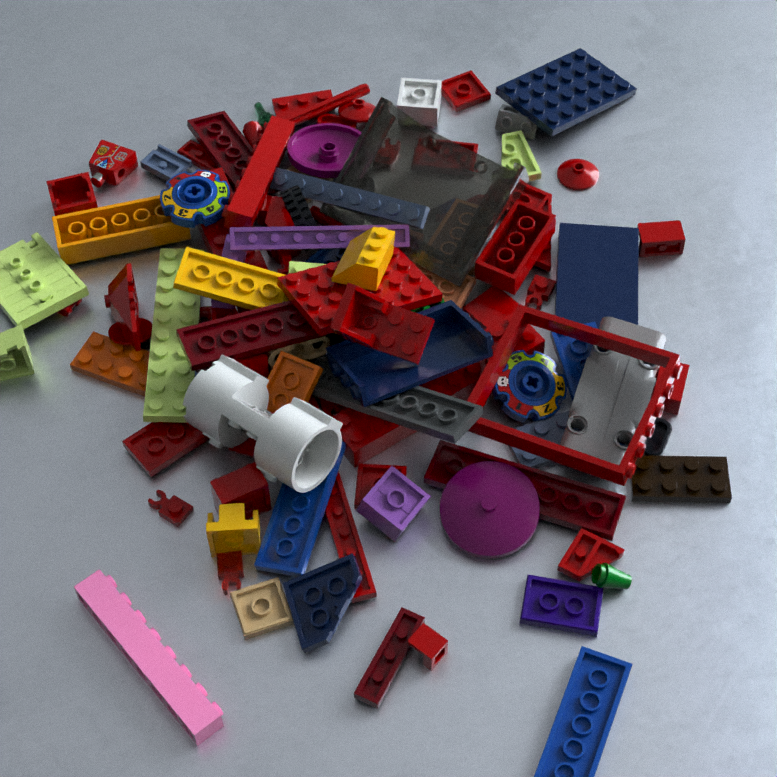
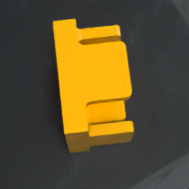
(233, 531)

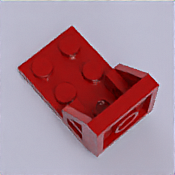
(380, 325)

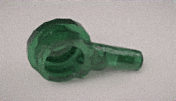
(263, 115)

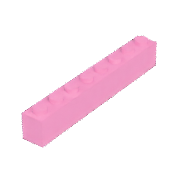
(149, 657)

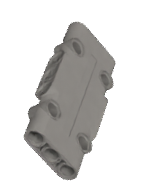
(611, 395)

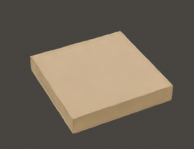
(261, 608)

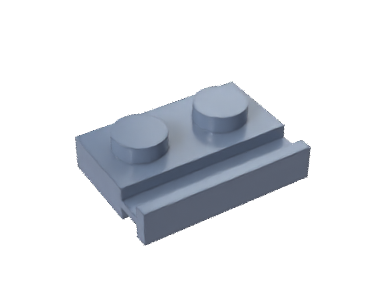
(165, 163)

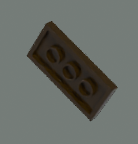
(681, 479)

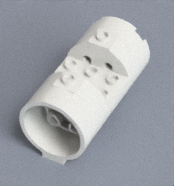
(291, 445)

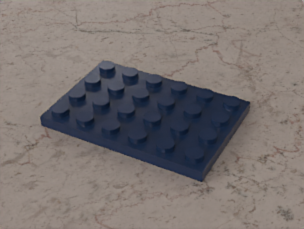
(565, 91)

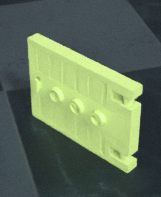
(36, 282)

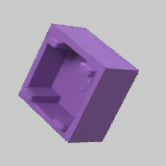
(393, 503)

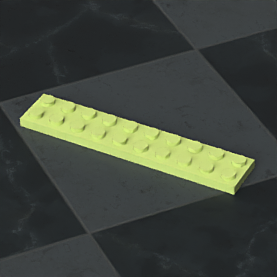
(167, 366)

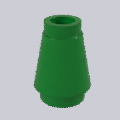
(610, 577)

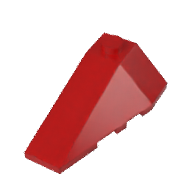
(124, 305)

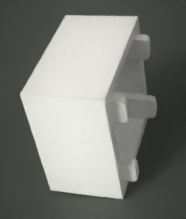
(420, 100)

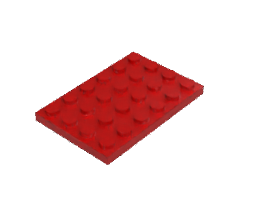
(319, 297)

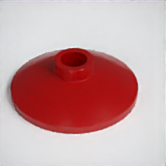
(356, 111)
(577, 174)
(117, 336)

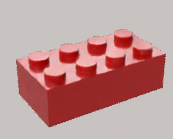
(515, 247)

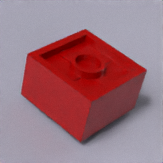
(72, 194)
(243, 486)

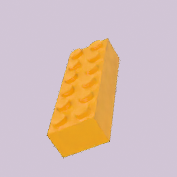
(115, 230)

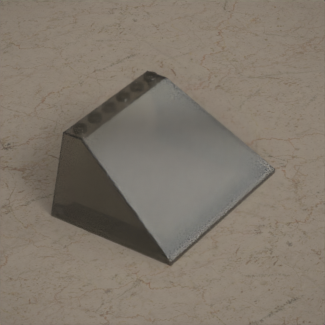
(460, 187)

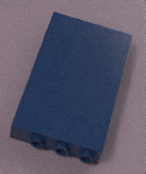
(597, 273)
(374, 376)

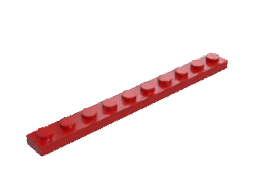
(345, 533)

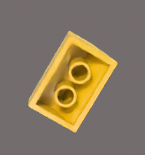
(366, 259)

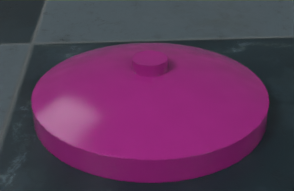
(322, 148)
(489, 509)

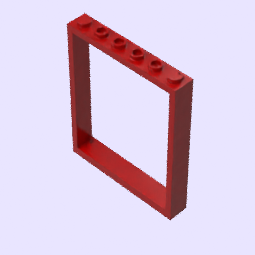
(555, 452)

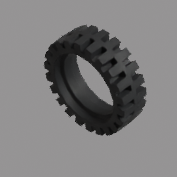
(297, 207)

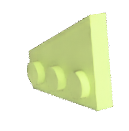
(517, 150)

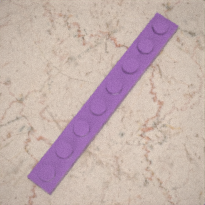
(306, 237)

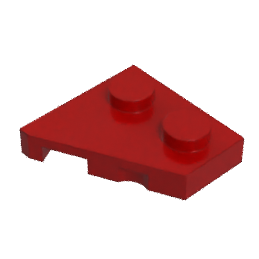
(585, 553)

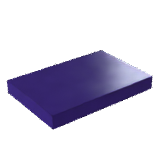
(561, 605)

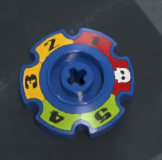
(195, 198)
(530, 387)

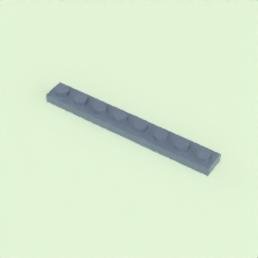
(352, 198)

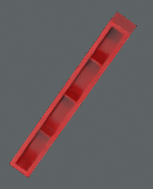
(258, 174)

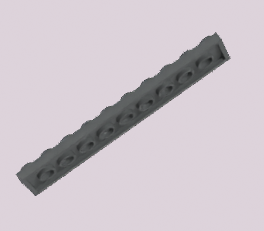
(414, 408)

